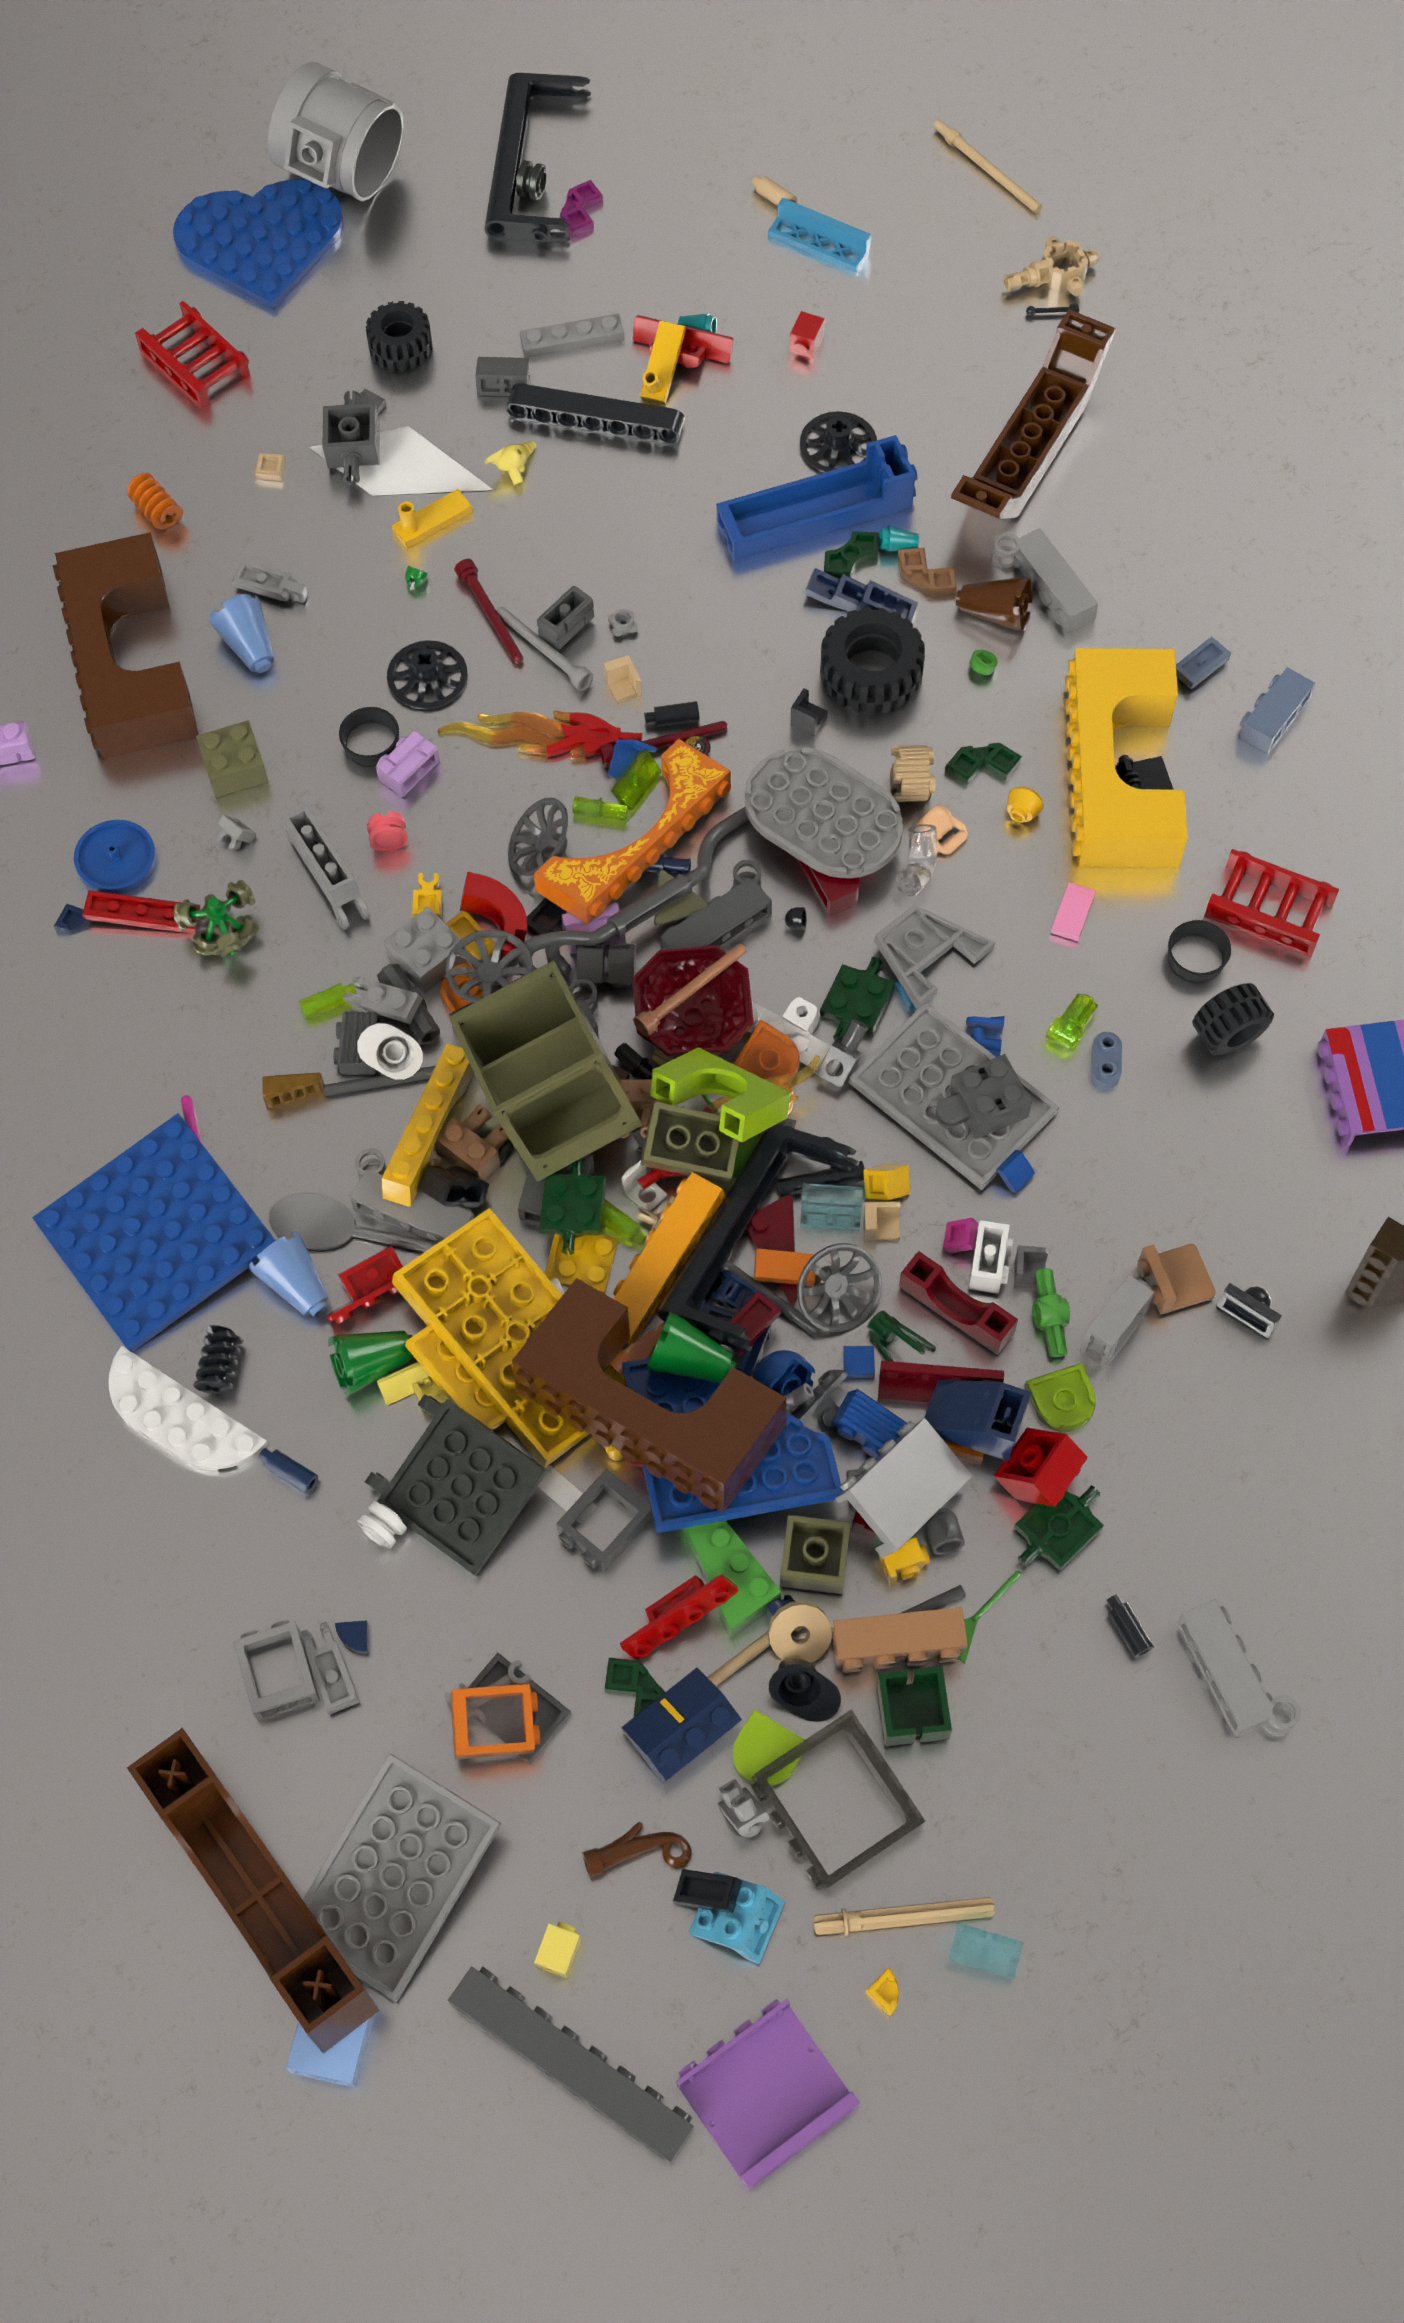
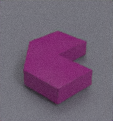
(578, 200)

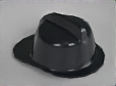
(804, 1690)

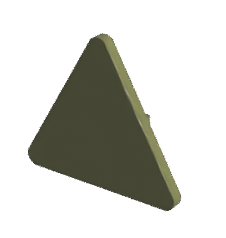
(679, 909)

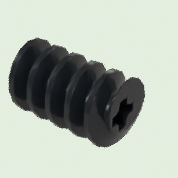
(217, 1359)

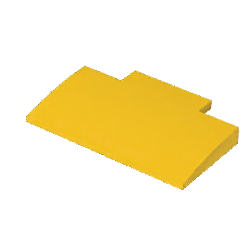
(479, 1310)

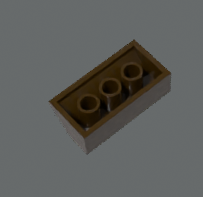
(1381, 1270)

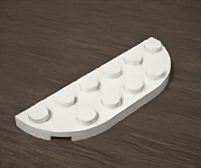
(178, 1417)

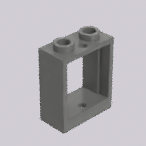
(624, 1496)

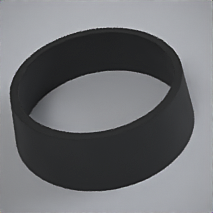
(362, 716)
(1205, 929)

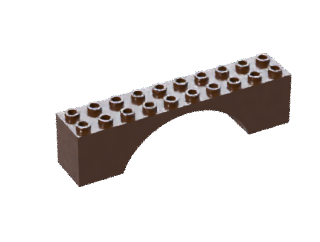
(253, 1891)

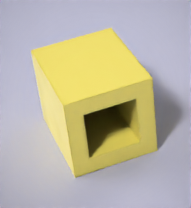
(558, 1949)

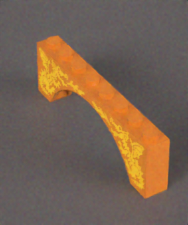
(592, 883)

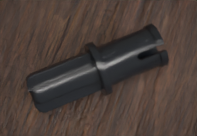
(637, 1064)

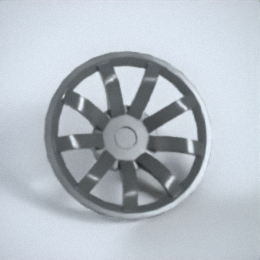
(546, 840)
(489, 972)
(836, 1284)

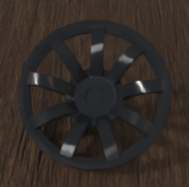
(836, 436)
(426, 669)

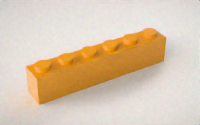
(667, 1250)

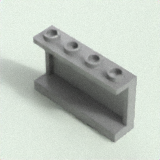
(905, 1484)

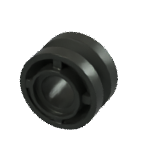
(531, 180)

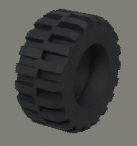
(872, 632)

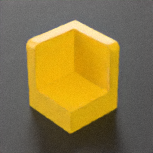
(886, 1181)

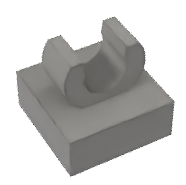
(237, 830)

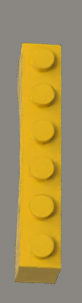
(414, 1149)

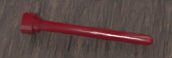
(467, 572)
(606, 751)

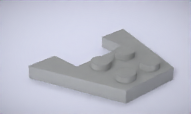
(920, 939)

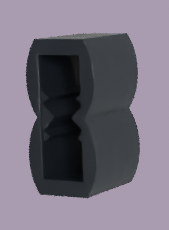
(453, 1186)

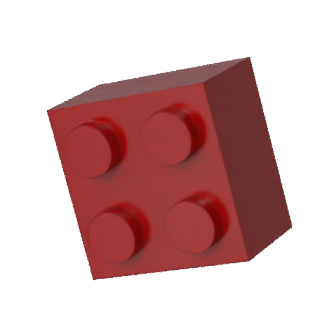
(1041, 1466)

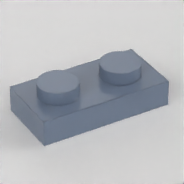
(1202, 662)

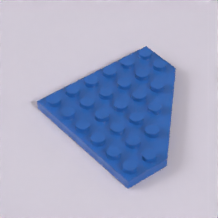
(792, 1474)

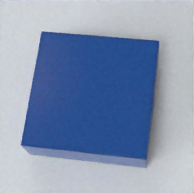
(1015, 1171)
(859, 1361)

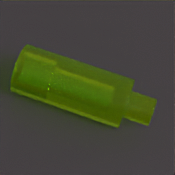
(325, 1000)
(622, 1224)

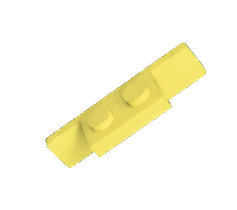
(407, 1382)

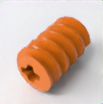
(154, 501)

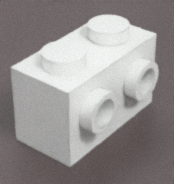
(989, 1256)

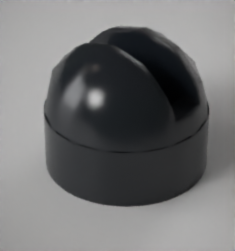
(796, 918)

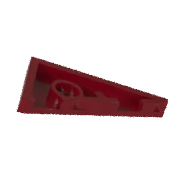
(774, 1230)

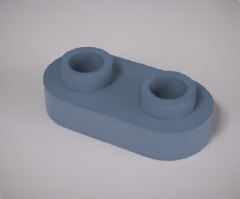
(1106, 1057)

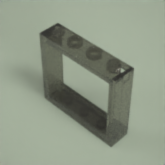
(879, 1769)

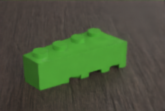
(723, 1552)

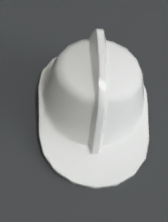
(390, 1051)

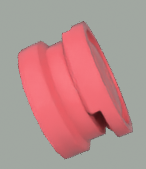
(387, 831)

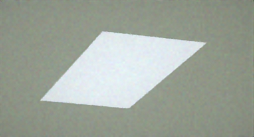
(412, 467)

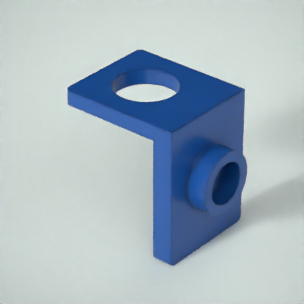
(624, 754)

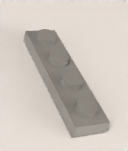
(572, 335)

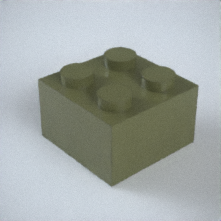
(232, 759)
(815, 1554)

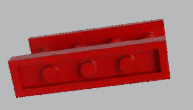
(182, 374)
(1268, 927)

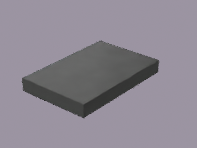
(550, 1712)

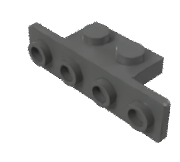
(820, 1409)

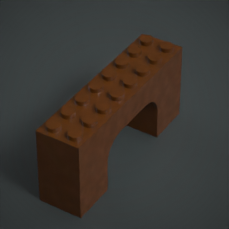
(121, 706)
(698, 1451)

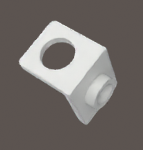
(632, 1189)

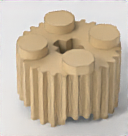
(911, 773)

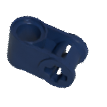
(737, 1297)

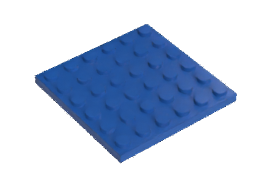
(154, 1232)

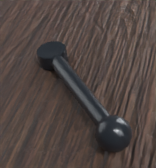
(1031, 310)

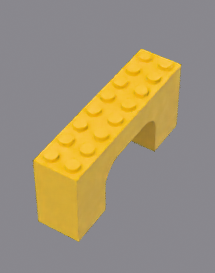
(1111, 819)

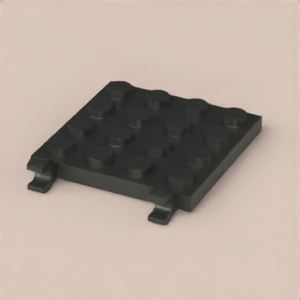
(460, 1485)

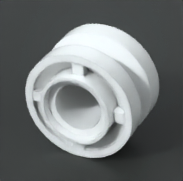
(381, 1524)

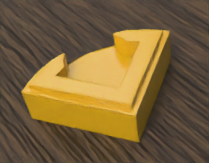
(885, 1992)

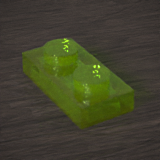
(636, 780)

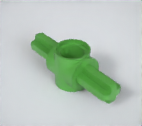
(1051, 1312)

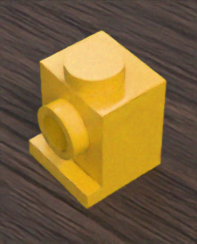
(905, 1561)

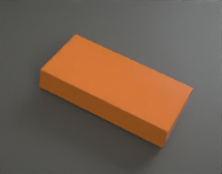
(781, 1266)

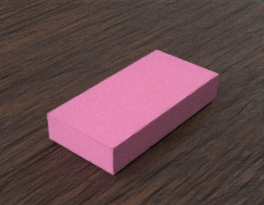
(1073, 911)

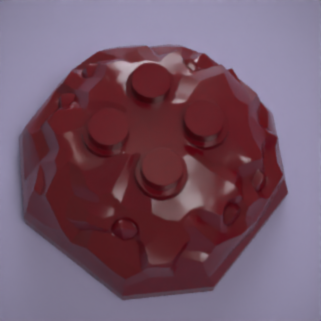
(710, 1017)

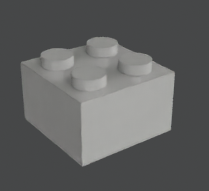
(423, 949)

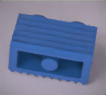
(866, 1422)

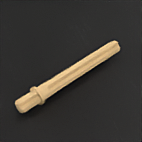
(903, 1916)

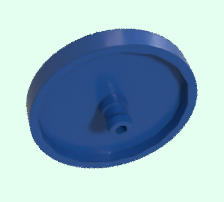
(115, 857)

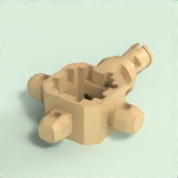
(1057, 279)

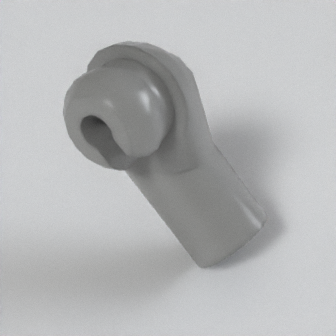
(798, 1397)

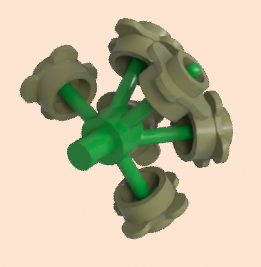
(215, 910)

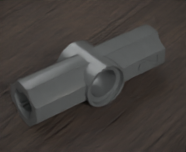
(422, 1025)

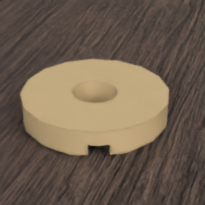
(795, 1615)

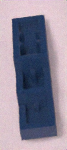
(851, 594)

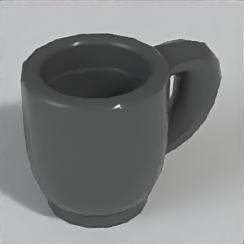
(944, 1532)

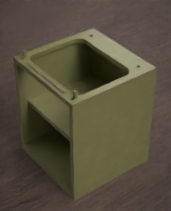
(544, 1071)

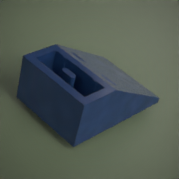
(978, 1414)

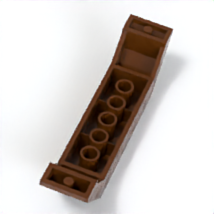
(1040, 420)

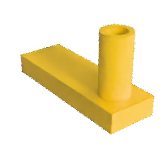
(662, 362)
(431, 519)

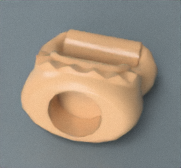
(944, 821)

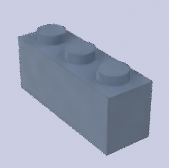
(1276, 710)

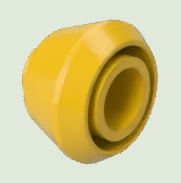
(1024, 804)

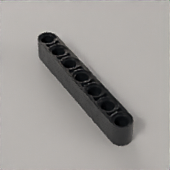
(595, 413)

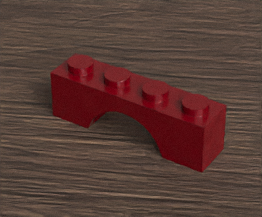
(980, 1320)

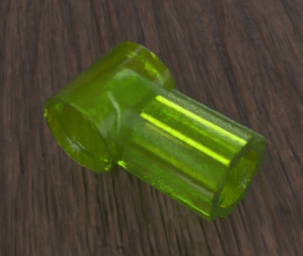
(1069, 1027)

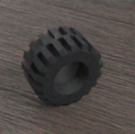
(402, 321)
(1233, 1019)

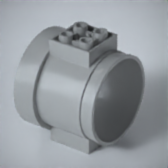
(334, 132)

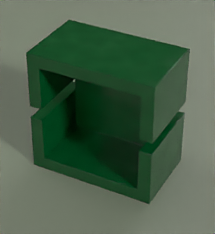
(915, 1707)

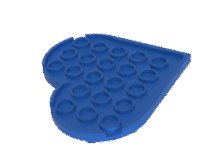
(260, 241)

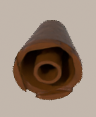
(998, 601)

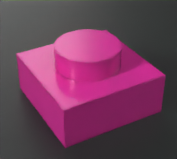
(960, 1235)

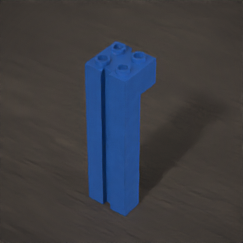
(821, 502)

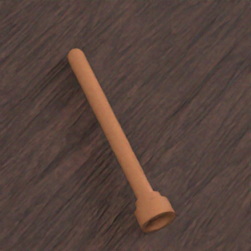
(648, 1021)

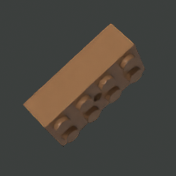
(898, 1638)

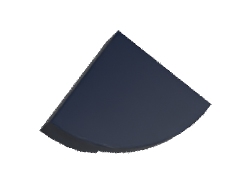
(70, 918)
(772, 1607)
(354, 1635)

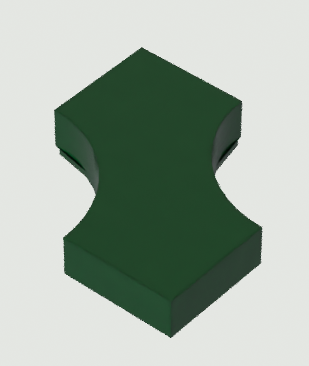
(859, 549)

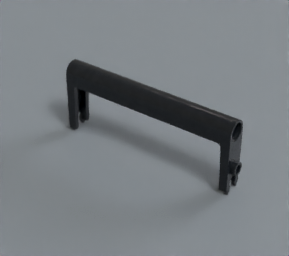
(500, 219)
(732, 1220)

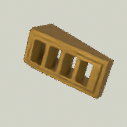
(291, 1087)

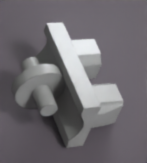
(742, 1809)

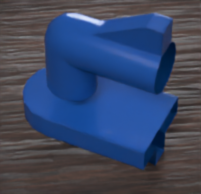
(980, 1025)

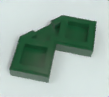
(994, 757)
(632, 1678)

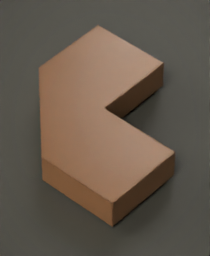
(930, 581)

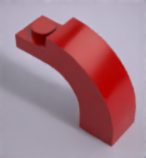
(497, 903)

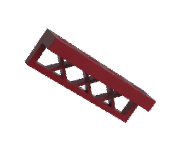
(916, 1382)

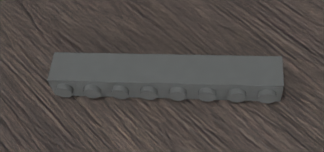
(571, 2064)

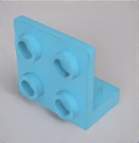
(748, 1927)

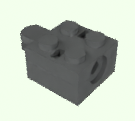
(985, 1098)

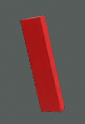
(133, 911)

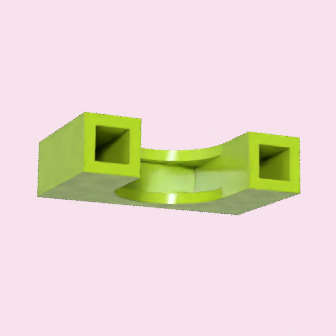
(754, 1101)

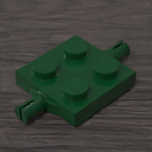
(857, 996)
(572, 1205)
(1060, 1530)

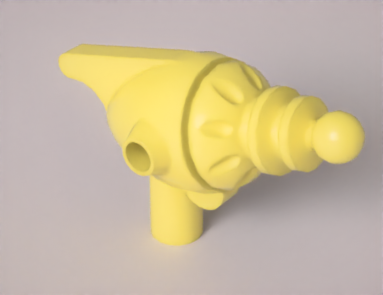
(512, 459)

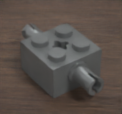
(351, 436)

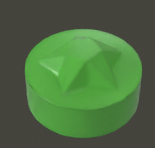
(983, 662)

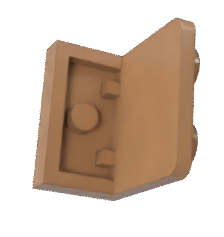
(1175, 1277)

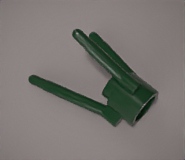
(887, 1327)

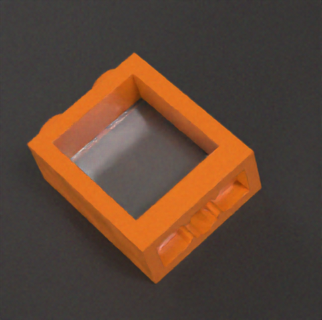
(494, 1721)

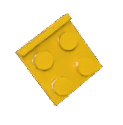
(589, 1263)

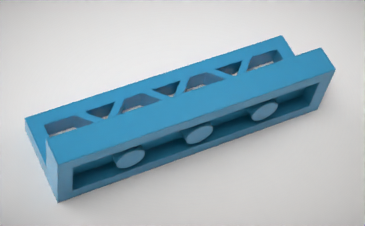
(824, 231)

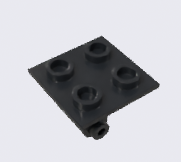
(1144, 774)

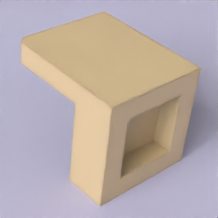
(622, 679)
(882, 1221)

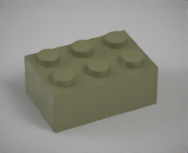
(688, 1142)

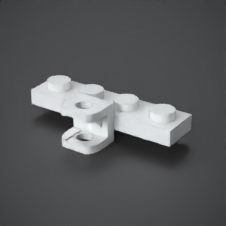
(798, 1029)

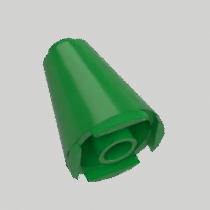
(689, 1352)
(367, 1357)

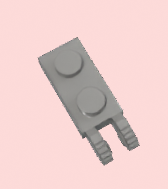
(385, 1000)
(330, 1671)

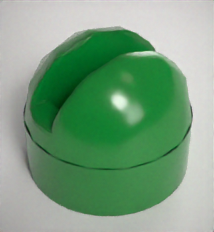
(415, 574)

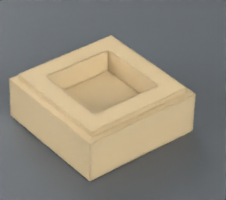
(270, 467)

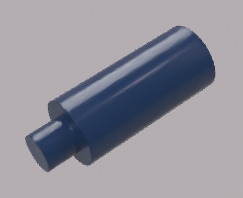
(289, 1470)

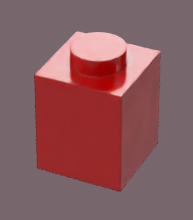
(807, 334)

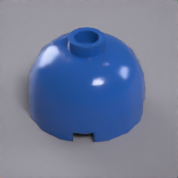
(784, 1371)

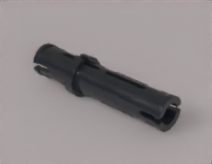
(828, 1176)

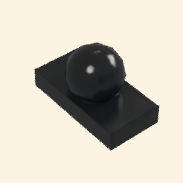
(1251, 1308)

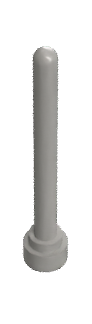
(579, 676)

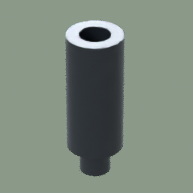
(673, 714)
(1129, 1627)

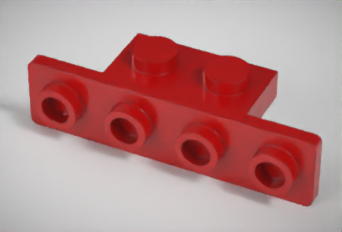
(695, 345)
(367, 1281)
(677, 1611)

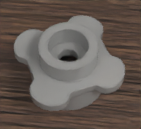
(622, 616)

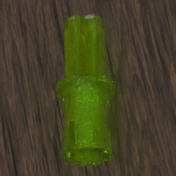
(599, 808)

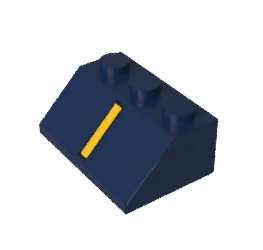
(681, 1724)

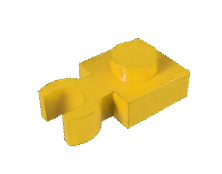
(427, 896)

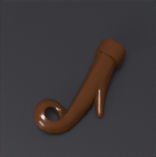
(630, 1846)

